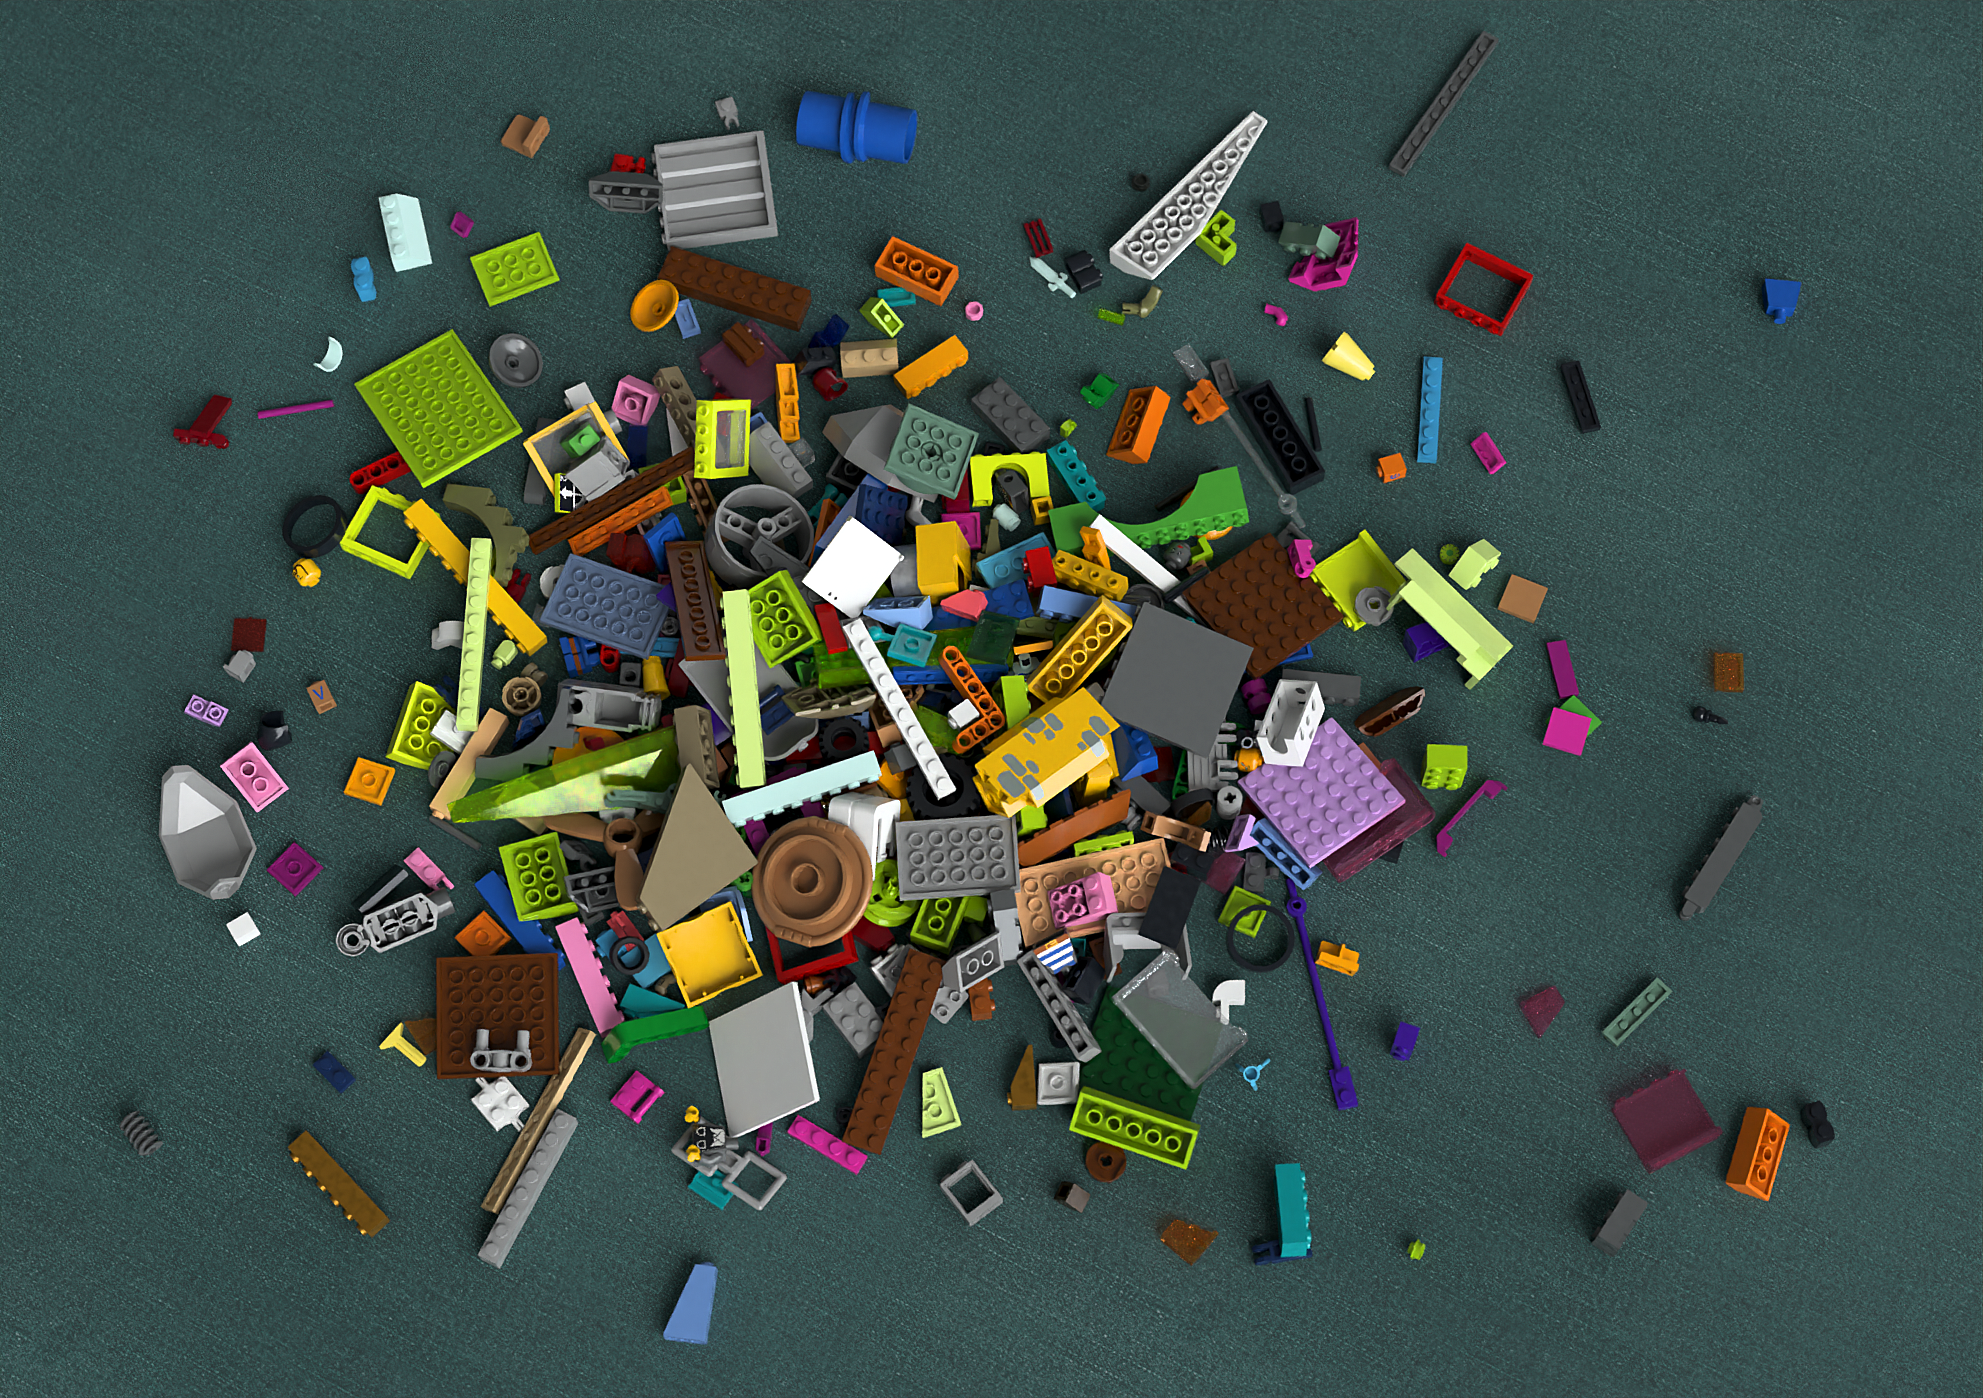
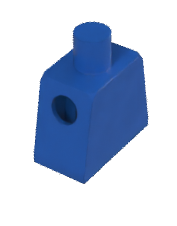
(1780, 298)

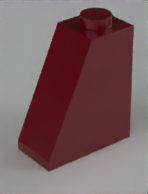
(872, 935)

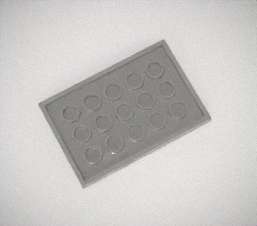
(957, 857)

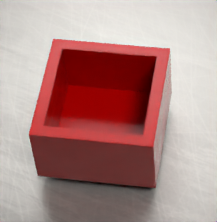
(1039, 570)

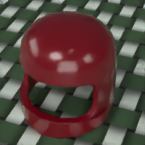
(824, 380)

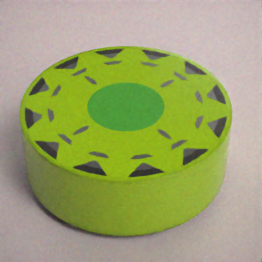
(1449, 554)

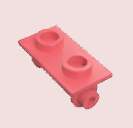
(623, 927)

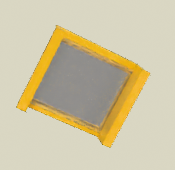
(545, 445)

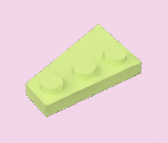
(938, 1105)

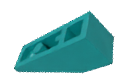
(645, 1003)

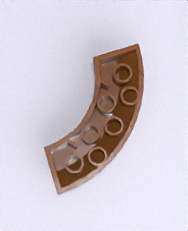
(1073, 828)

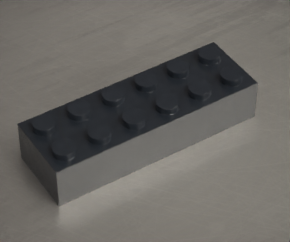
(1279, 437)

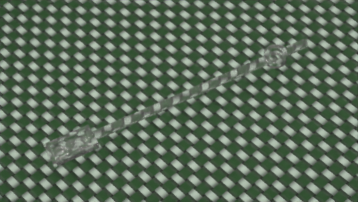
(1195, 372)

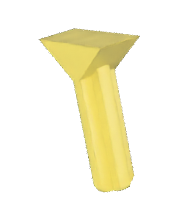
(395, 1039)

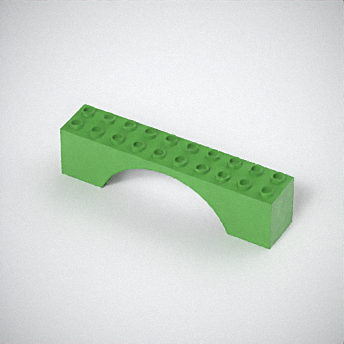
(1212, 506)

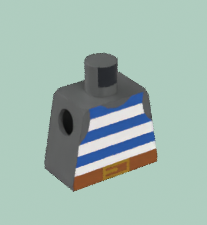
(1057, 952)

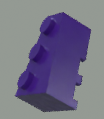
(1423, 641)

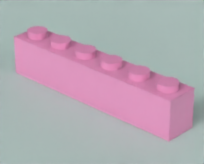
(589, 976)

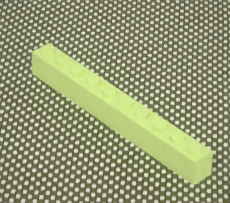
(474, 634)
(744, 689)

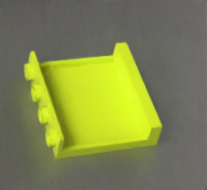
(1353, 569)

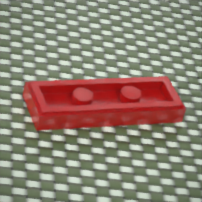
(830, 628)

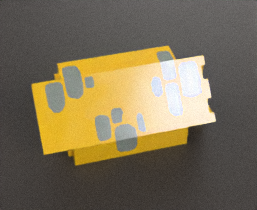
(1043, 753)

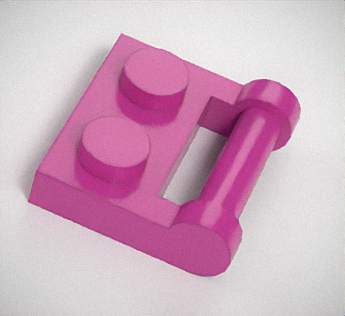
(632, 1092)

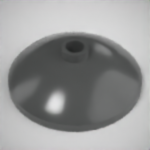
(521, 354)

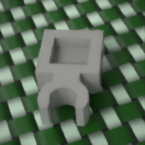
(728, 111)

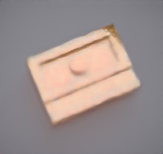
(1728, 672)

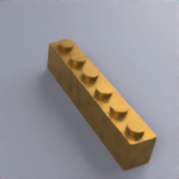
(338, 1183)

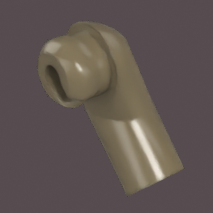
(663, 983)

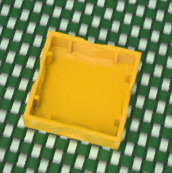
(709, 954)

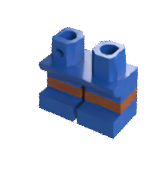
(577, 657)

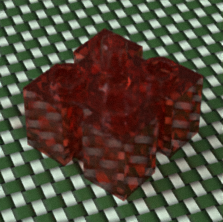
(630, 553)

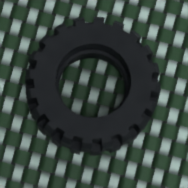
(959, 772)

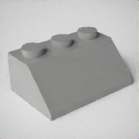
(974, 963)

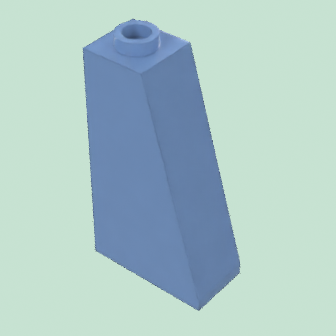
(693, 1311)

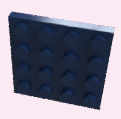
(882, 513)

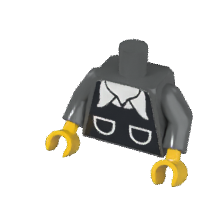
(708, 1141)

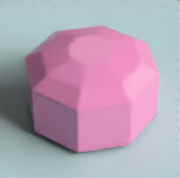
(974, 311)

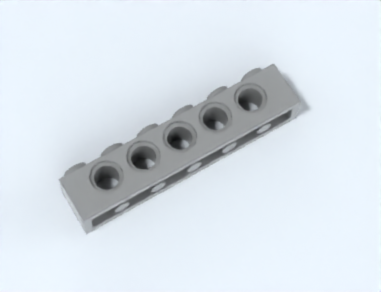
(1060, 1008)

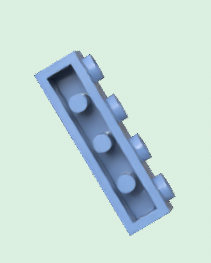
(1283, 855)

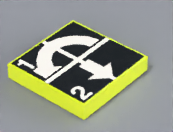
(567, 495)

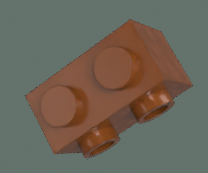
(980, 1000)

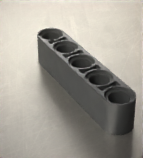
(535, 487)

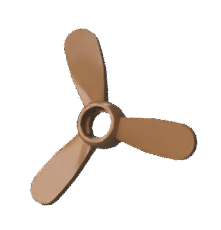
(627, 866)

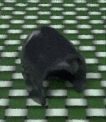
(273, 731)

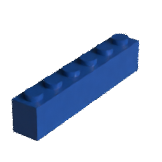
(526, 933)

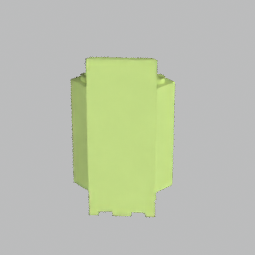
(1450, 616)

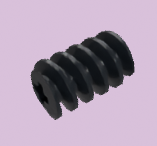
(1218, 838)

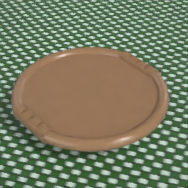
(812, 881)

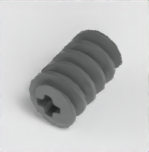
(139, 1135)

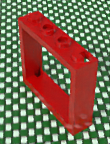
(1494, 265)
(813, 968)

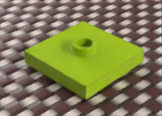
(1239, 900)

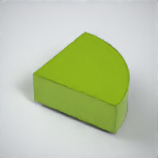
(1067, 427)

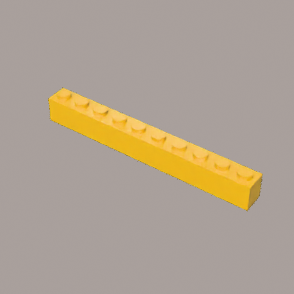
(457, 557)

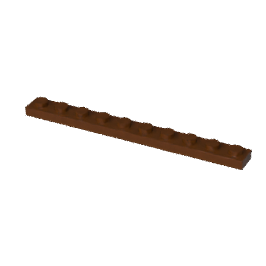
(612, 501)

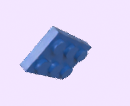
(665, 531)

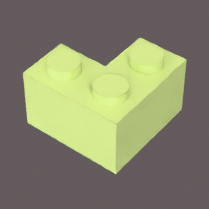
(1475, 561)

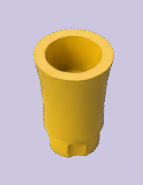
(654, 677)

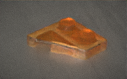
(424, 1033)

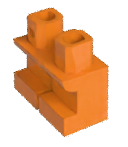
(1206, 401)

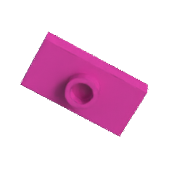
(1488, 453)

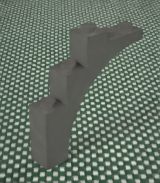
(539, 752)

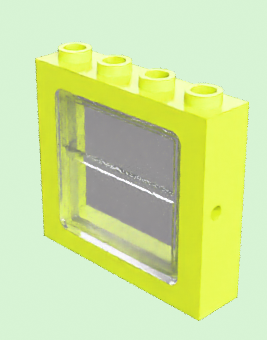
(722, 438)

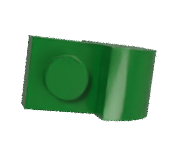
(1100, 390)

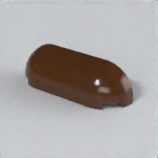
(1390, 711)

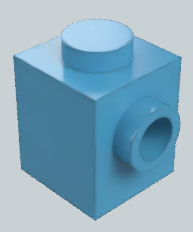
(605, 942)

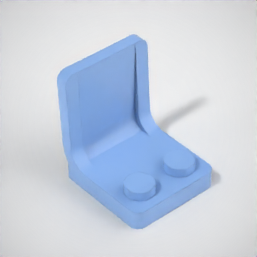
(736, 899)

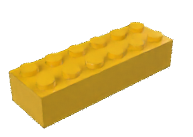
(1080, 651)

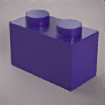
(1404, 1041)

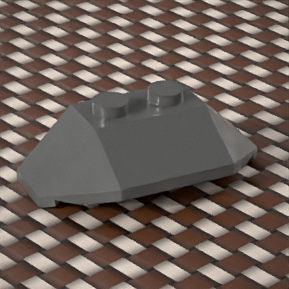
(626, 191)
(593, 889)

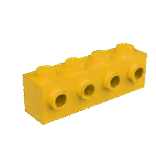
(1089, 577)

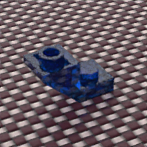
(831, 335)
(637, 445)

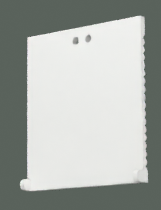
(852, 568)

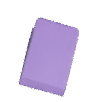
(1240, 834)

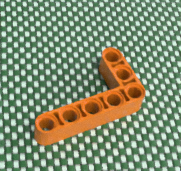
(980, 695)

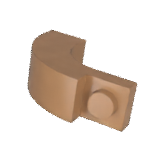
(1175, 830)

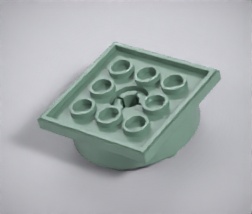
(943, 440)

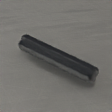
(1176, 591)

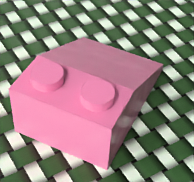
(254, 776)

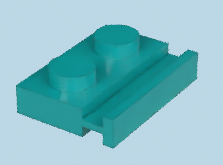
(711, 1188)

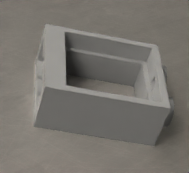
(983, 1209)

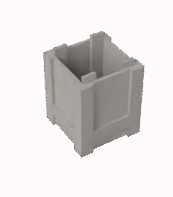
(598, 469)

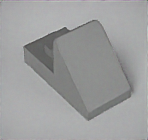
(816, 1004)

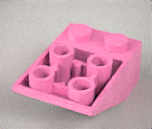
(1083, 901)

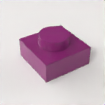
(462, 224)

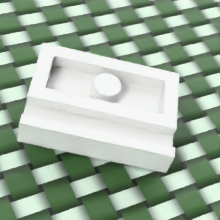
(447, 733)

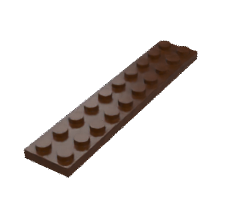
(894, 1052)

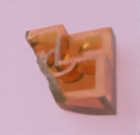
(1187, 1240)

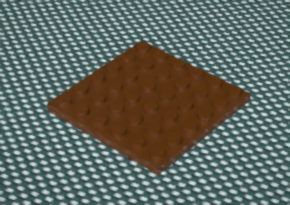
(1262, 604)
(501, 997)

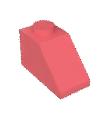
(966, 604)

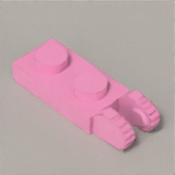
(426, 870)

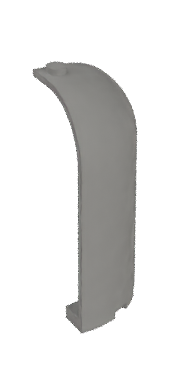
(711, 682)

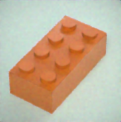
(916, 271)

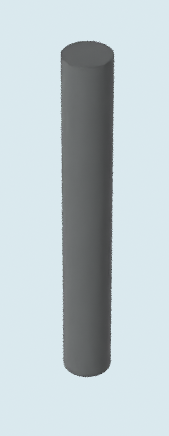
(455, 832)

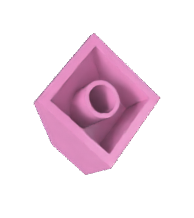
(635, 400)

